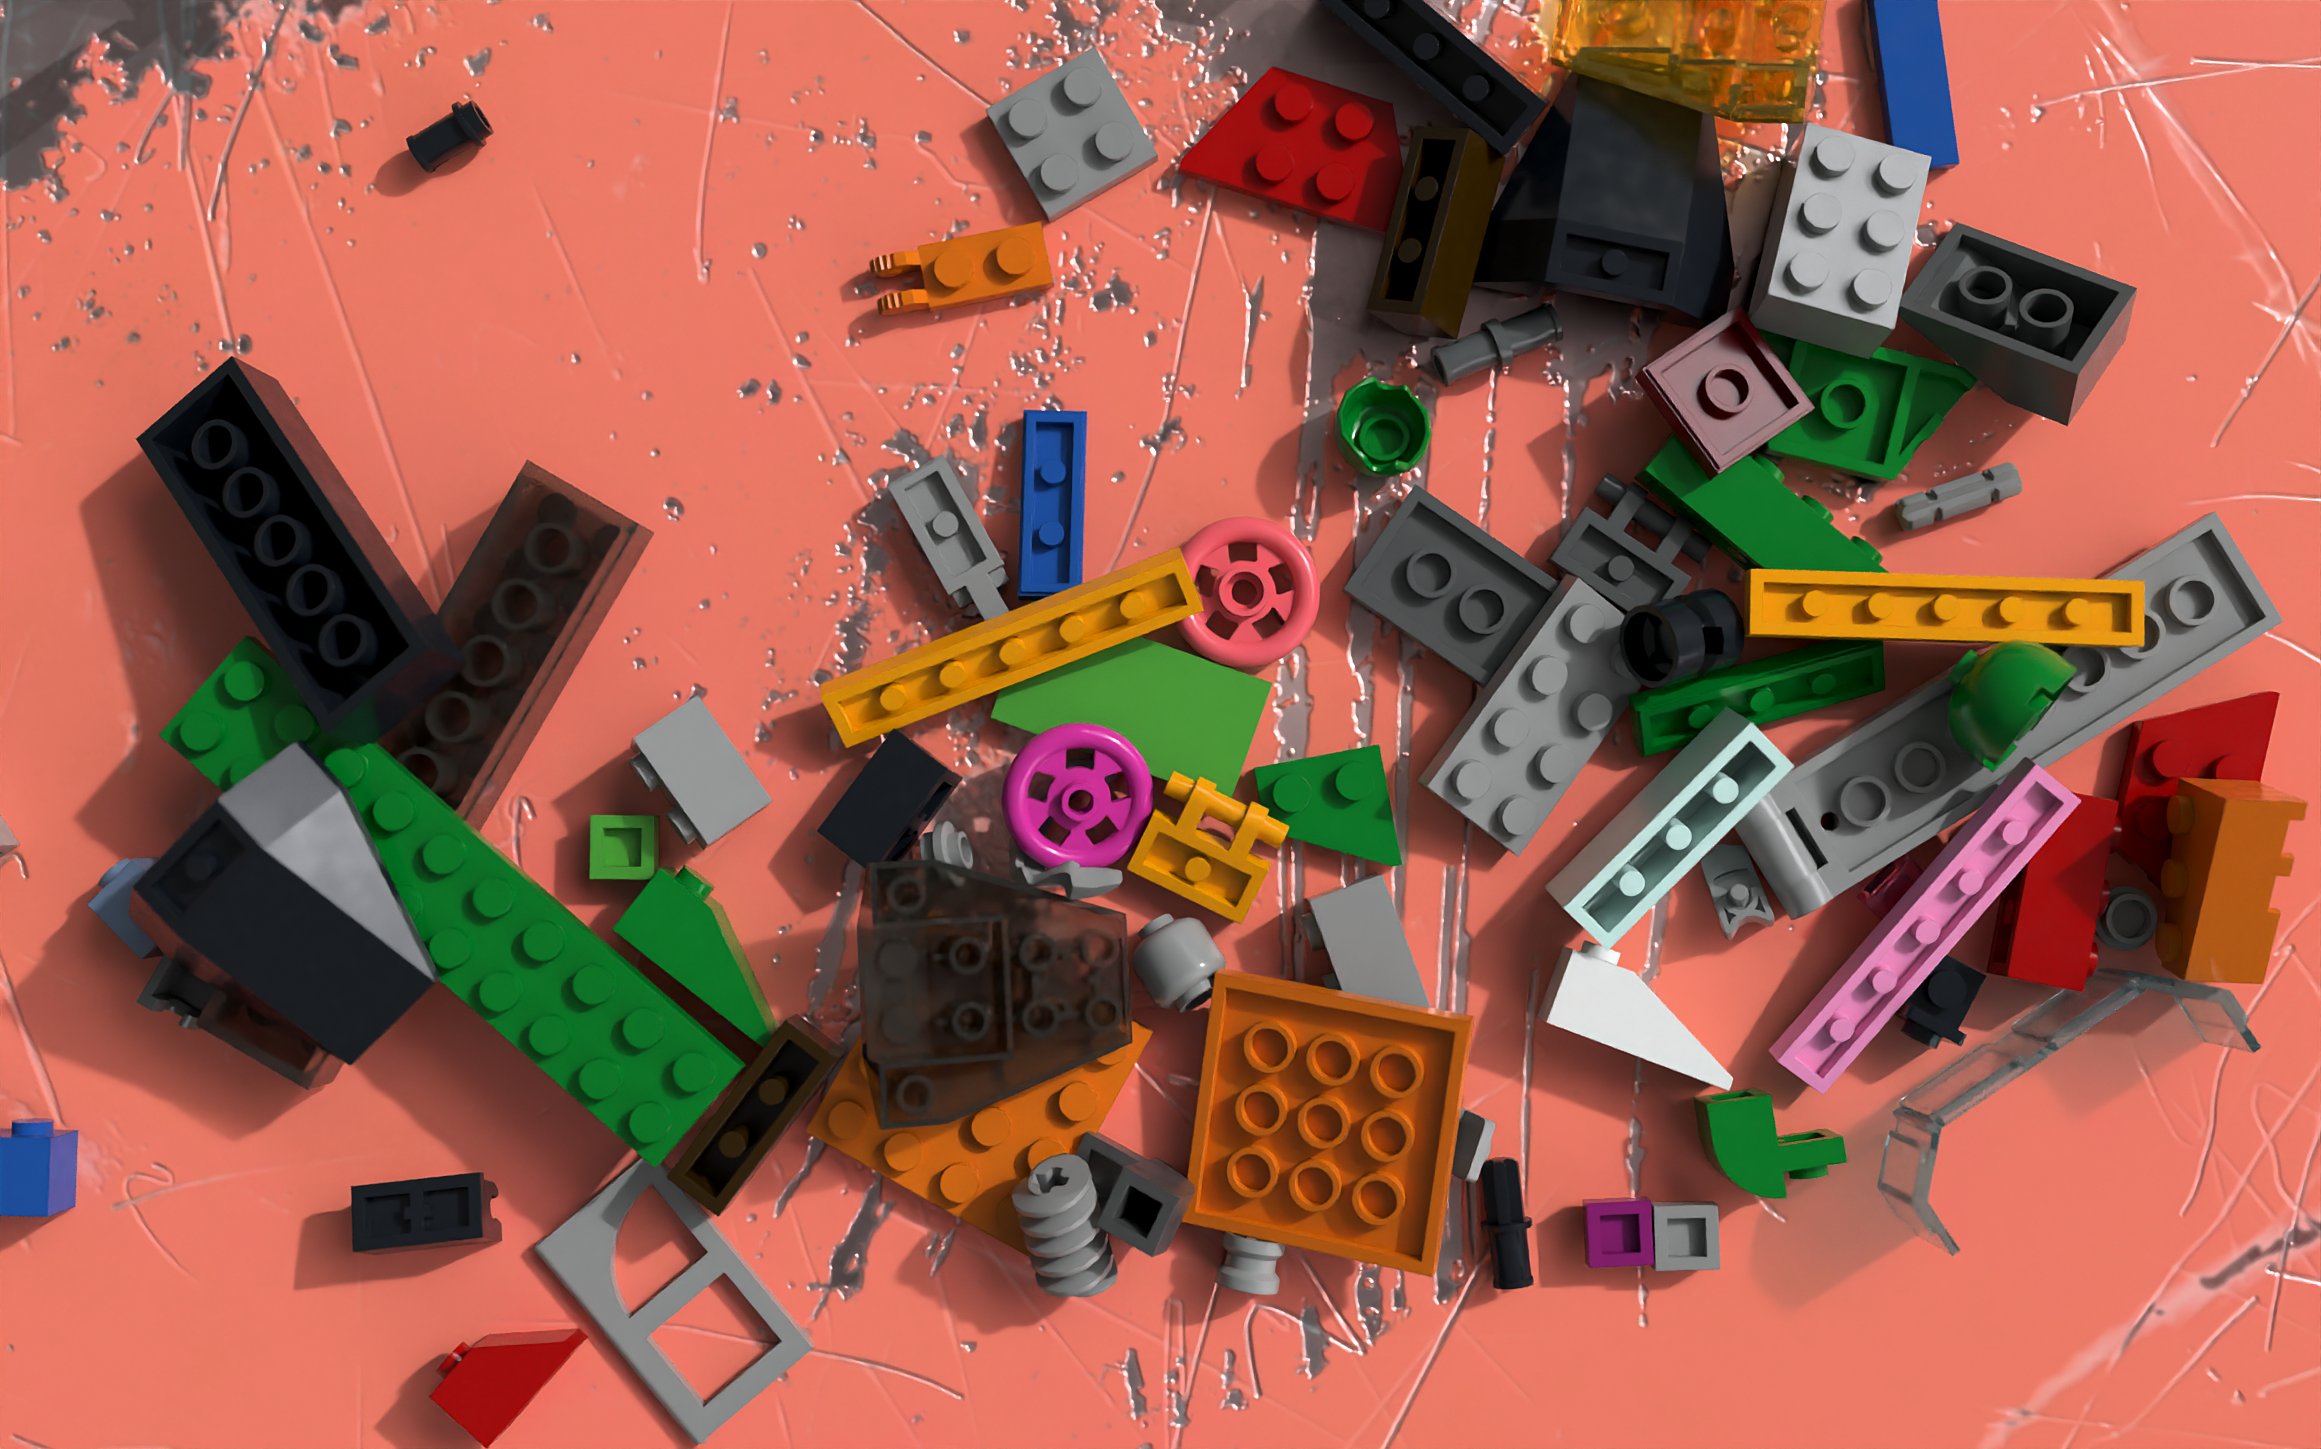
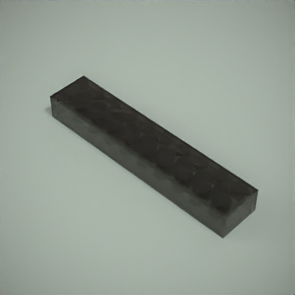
(522, 625)

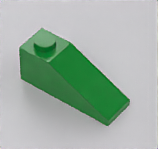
(695, 943)

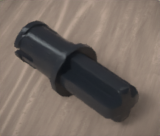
(1506, 1223)

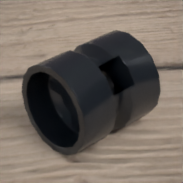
(1681, 637)

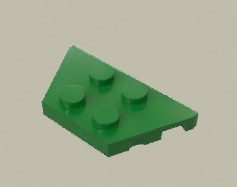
(1866, 410)

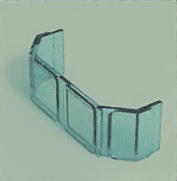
(1922, 1113)

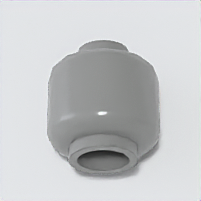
(1177, 962)

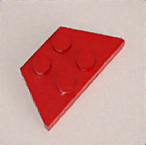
(1306, 151)
(2201, 742)

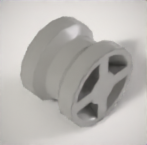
(1249, 1264)

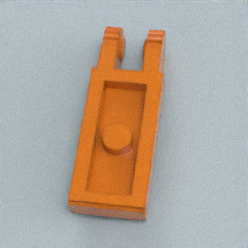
(968, 270)

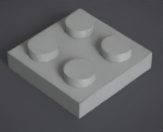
(1072, 134)

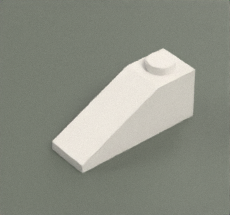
(1619, 1010)

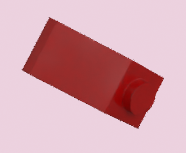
(500, 1377)

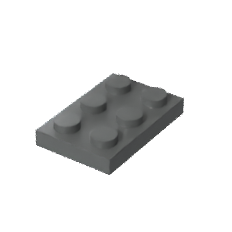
(1450, 586)

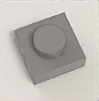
(1685, 1235)

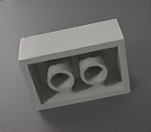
(1839, 241)

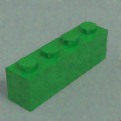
(1754, 514)

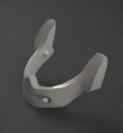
(1076, 880)

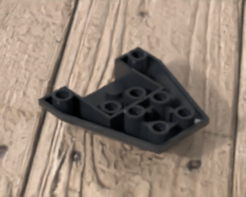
(1616, 207)
(290, 908)

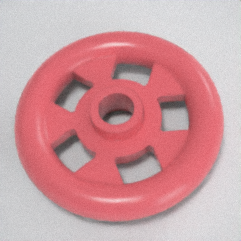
(1295, 607)

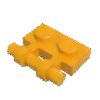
(1199, 863)

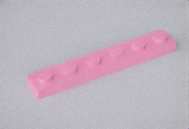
(1924, 925)

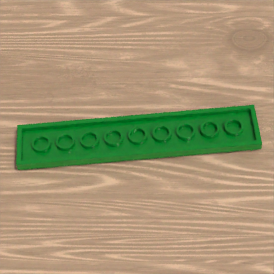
(482, 918)

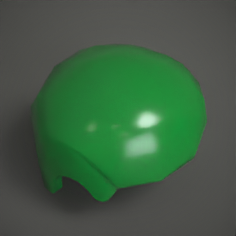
(1381, 429)

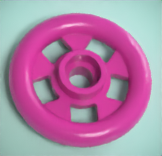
(1048, 755)

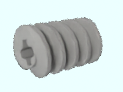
(1059, 1223)

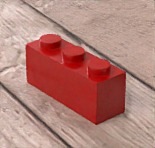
(2055, 899)

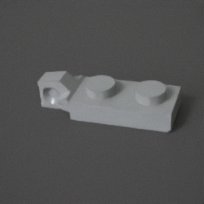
(952, 536)

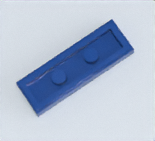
(1913, 79)
(1052, 502)

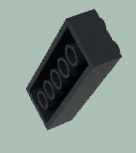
(301, 553)

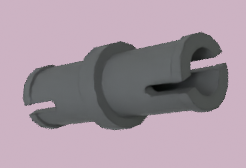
(1497, 344)

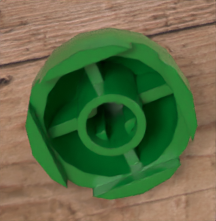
(2003, 697)

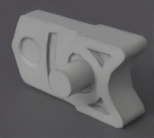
(1735, 888)

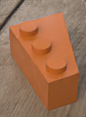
(2223, 878)

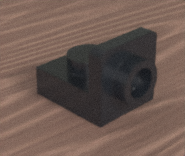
(1941, 1003)

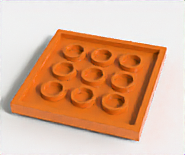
(1328, 1120)
(984, 1155)

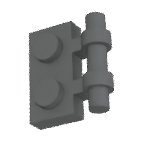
(1616, 563)

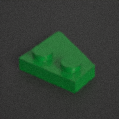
(1334, 802)

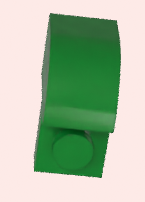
(1744, 1145)

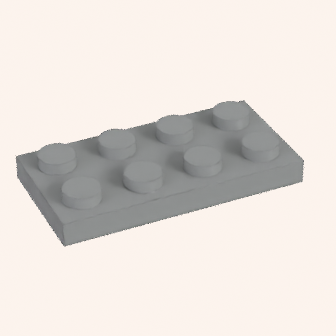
(1537, 718)

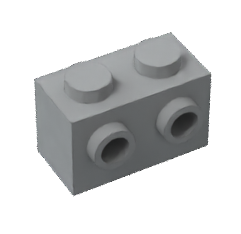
(697, 774)

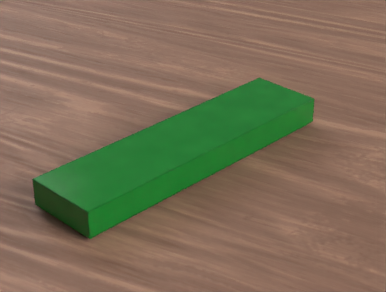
(1757, 691)

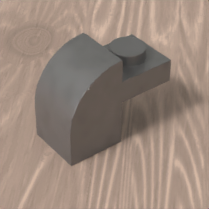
(1137, 1196)

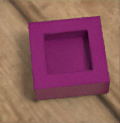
(1618, 1232)

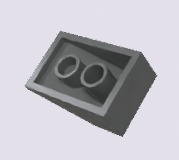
(2019, 319)

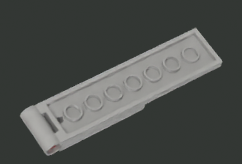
(1907, 777)

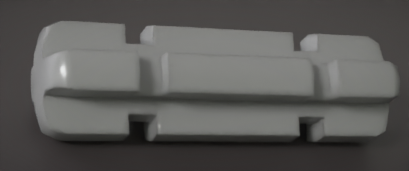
(1958, 496)

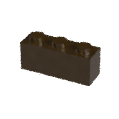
(1436, 232)
(756, 1114)

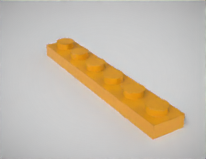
(1944, 608)
(1011, 647)

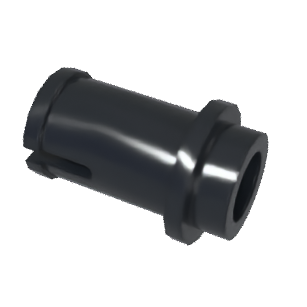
(450, 136)

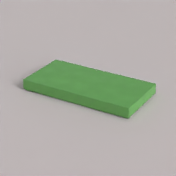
(1165, 701)

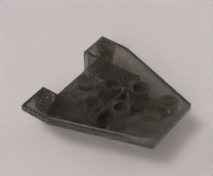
(980, 988)

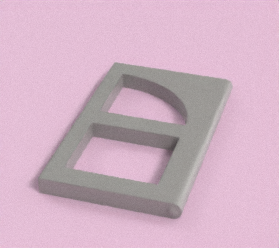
(584, 1262)

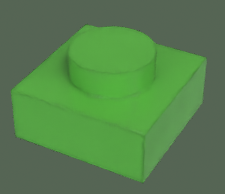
(624, 846)

